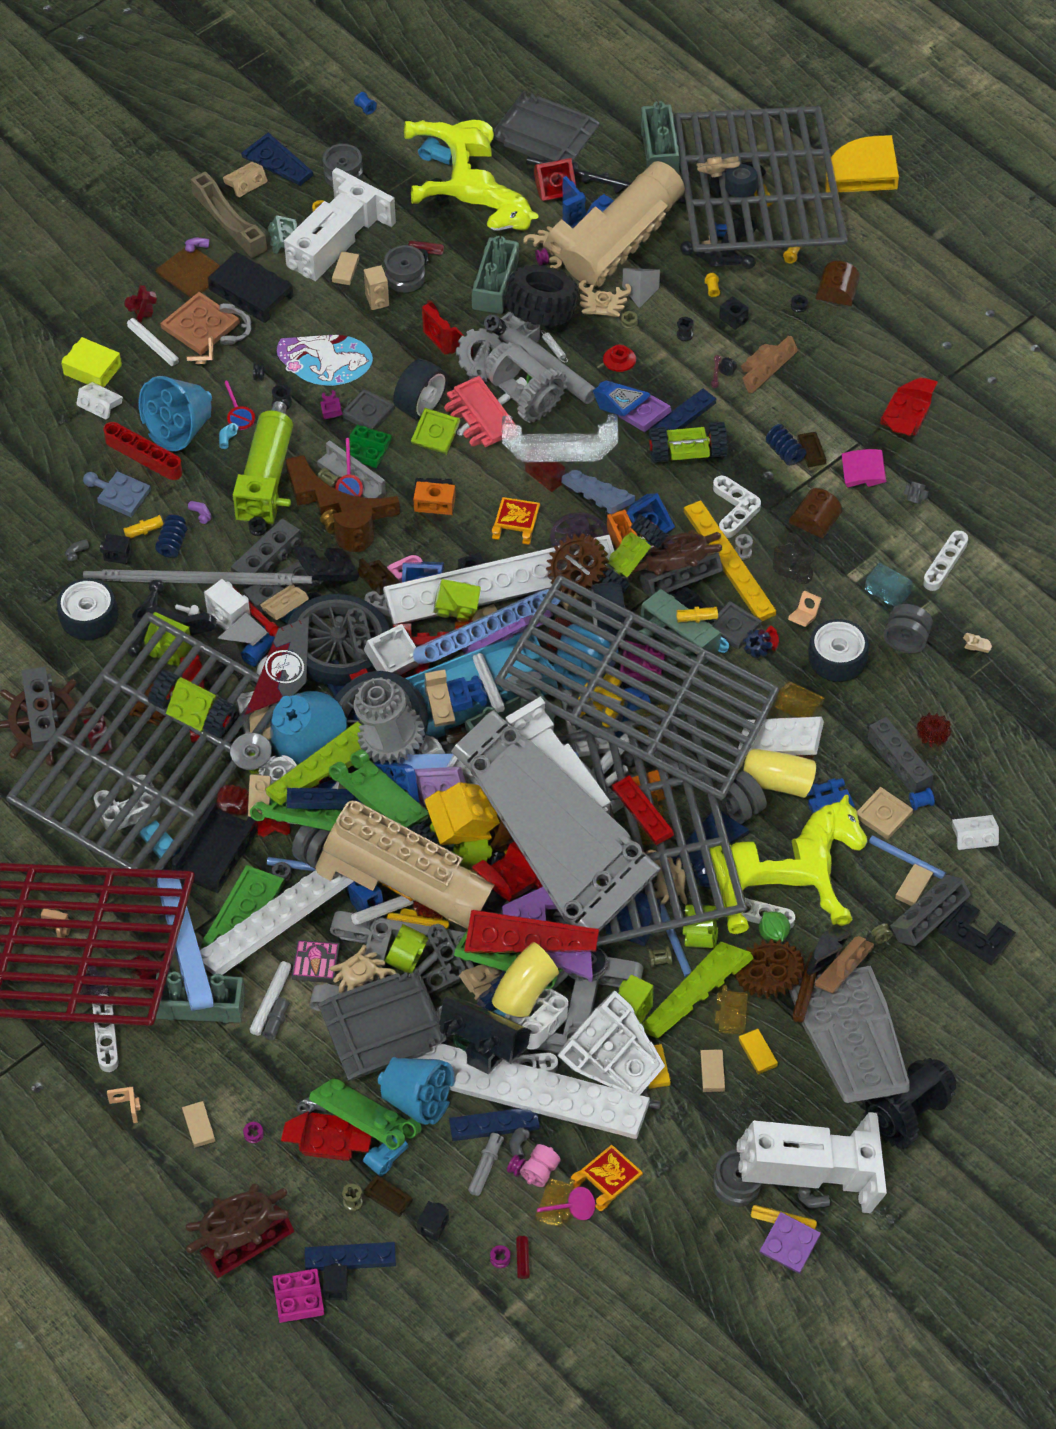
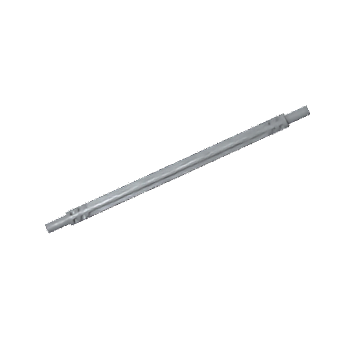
(198, 577)

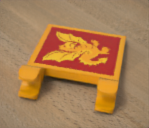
(516, 516)
(610, 1174)

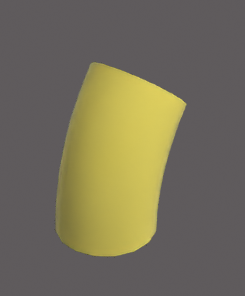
(781, 771)
(524, 981)

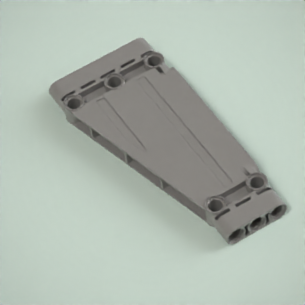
(556, 825)

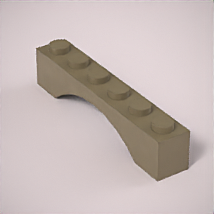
(244, 233)

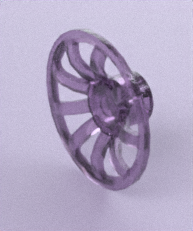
(577, 526)

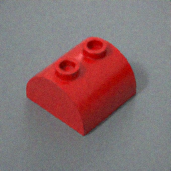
(550, 178)

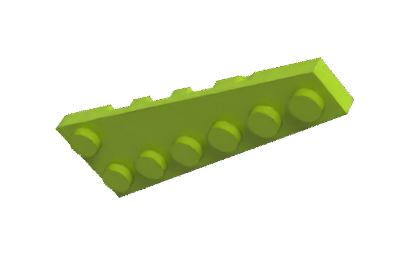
(317, 765)
(695, 987)

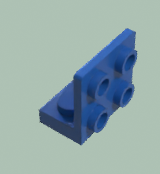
(573, 203)

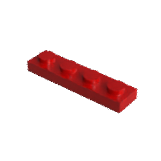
(642, 810)

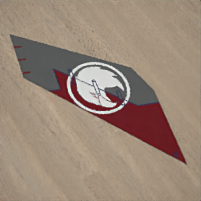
(284, 667)

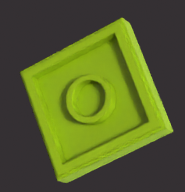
(435, 431)

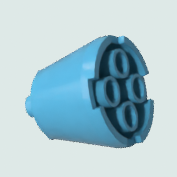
(583, 648)
(418, 1087)

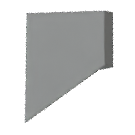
(642, 282)
(244, 630)

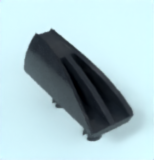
(484, 1029)

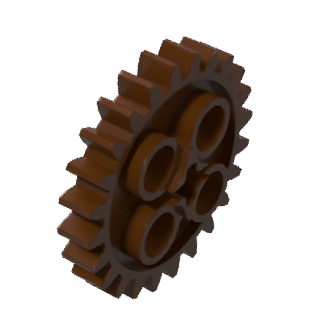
(589, 550)
(772, 969)

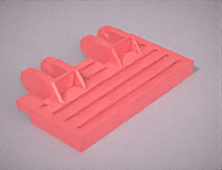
(478, 407)

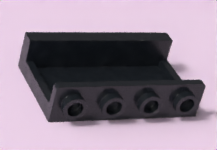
(249, 286)
(215, 847)

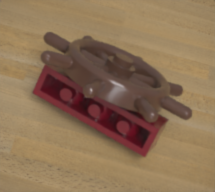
(237, 1230)

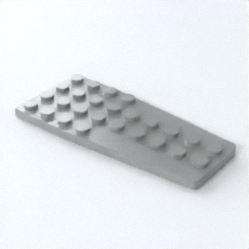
(856, 1037)

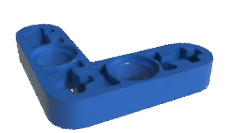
(406, 782)

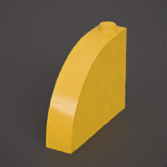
(865, 165)

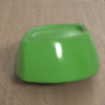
(774, 926)

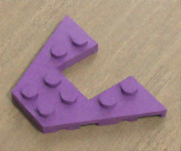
(504, 634)
(533, 907)

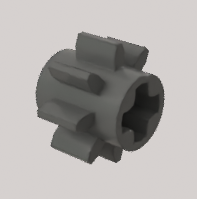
(916, 492)

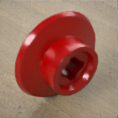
(619, 358)

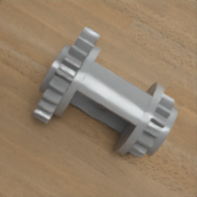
(540, 392)
(389, 726)

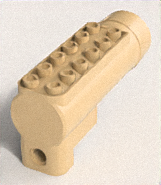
(607, 237)
(377, 849)

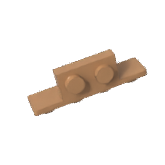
(767, 362)
(844, 964)

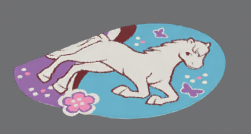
(325, 358)

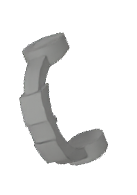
(230, 308)

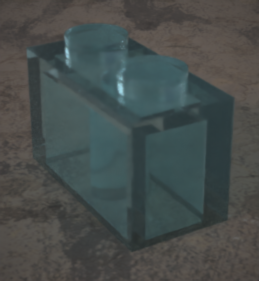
(888, 585)

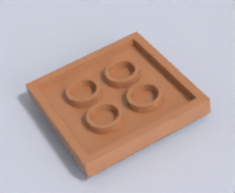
(198, 321)

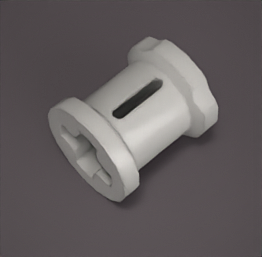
(741, 545)

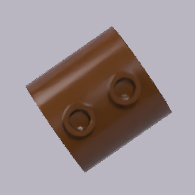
(838, 283)
(817, 512)
(354, 529)

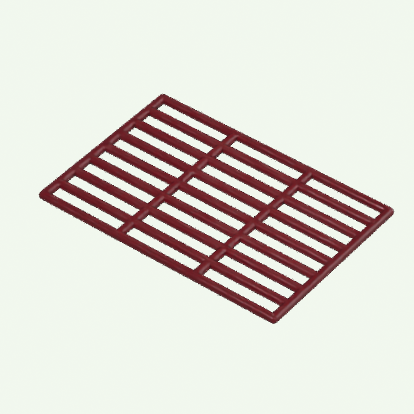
(91, 942)

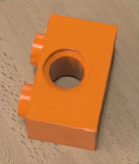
(434, 498)

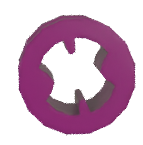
(542, 256)
(253, 1125)
(515, 1165)
(500, 1263)

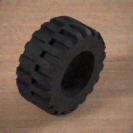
(541, 295)

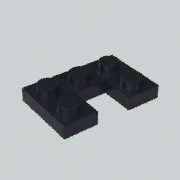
(335, 569)
(984, 946)

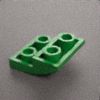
(368, 445)

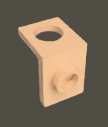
(202, 358)
(805, 615)
(128, 1096)

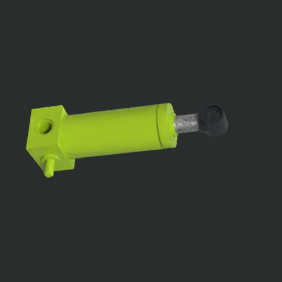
(257, 489)

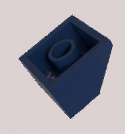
(644, 916)

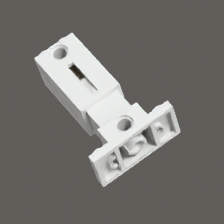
(334, 224)
(537, 727)
(812, 1157)

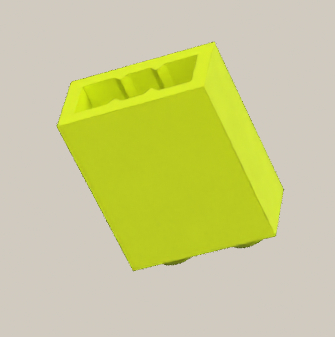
(91, 362)

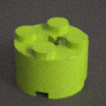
(472, 852)
(703, 933)
(405, 949)

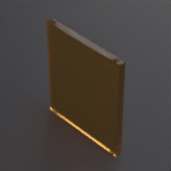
(188, 271)

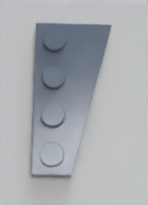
(603, 493)

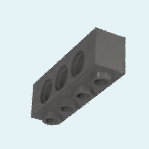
(269, 550)
(260, 593)
(900, 756)
(930, 910)

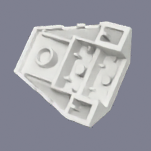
(613, 1048)

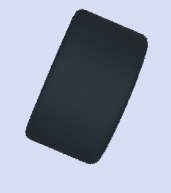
(741, 181)

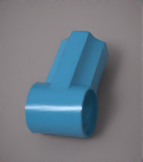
(433, 150)
(382, 1158)

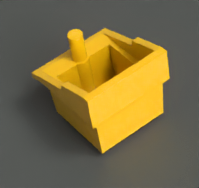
(461, 814)

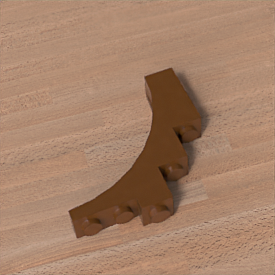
(310, 488)

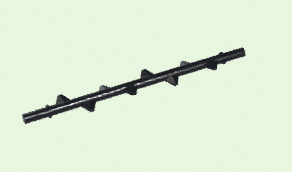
(604, 178)

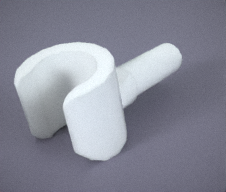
(192, 611)

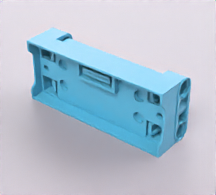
(464, 666)

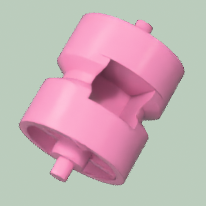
(539, 1166)

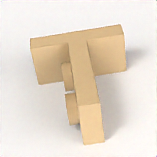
(439, 698)

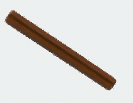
(804, 995)

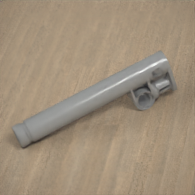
(527, 335)

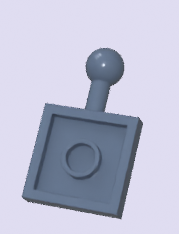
(121, 493)

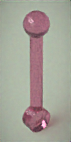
(714, 383)

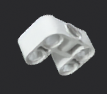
(115, 807)
(549, 1014)

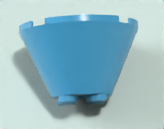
(173, 411)
(305, 724)

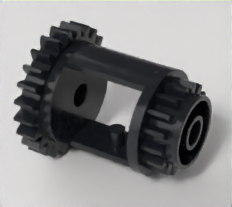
(930, 1087)

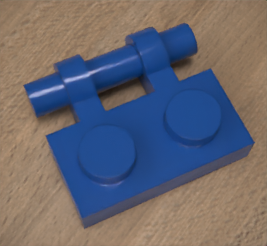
(461, 697)
(835, 796)

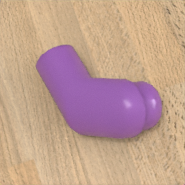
(198, 242)
(205, 514)

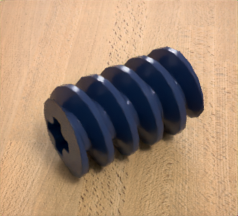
(785, 445)
(171, 536)

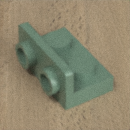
(279, 230)

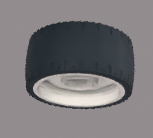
(420, 388)
(612, 592)
(87, 609)
(838, 650)

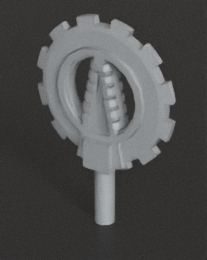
(476, 366)

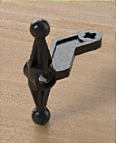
(727, 257)
(197, 623)

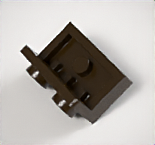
(376, 575)

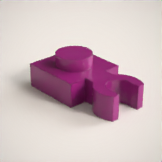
(331, 406)

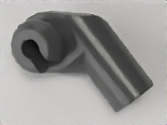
(307, 1105)
(516, 1140)

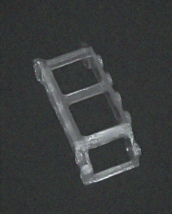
(560, 446)

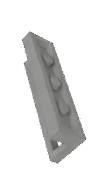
(337, 465)

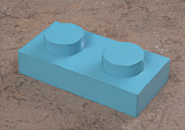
(164, 842)

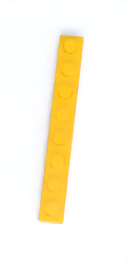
(731, 563)

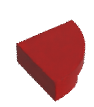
(775, 639)

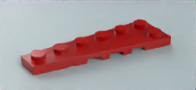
(513, 934)

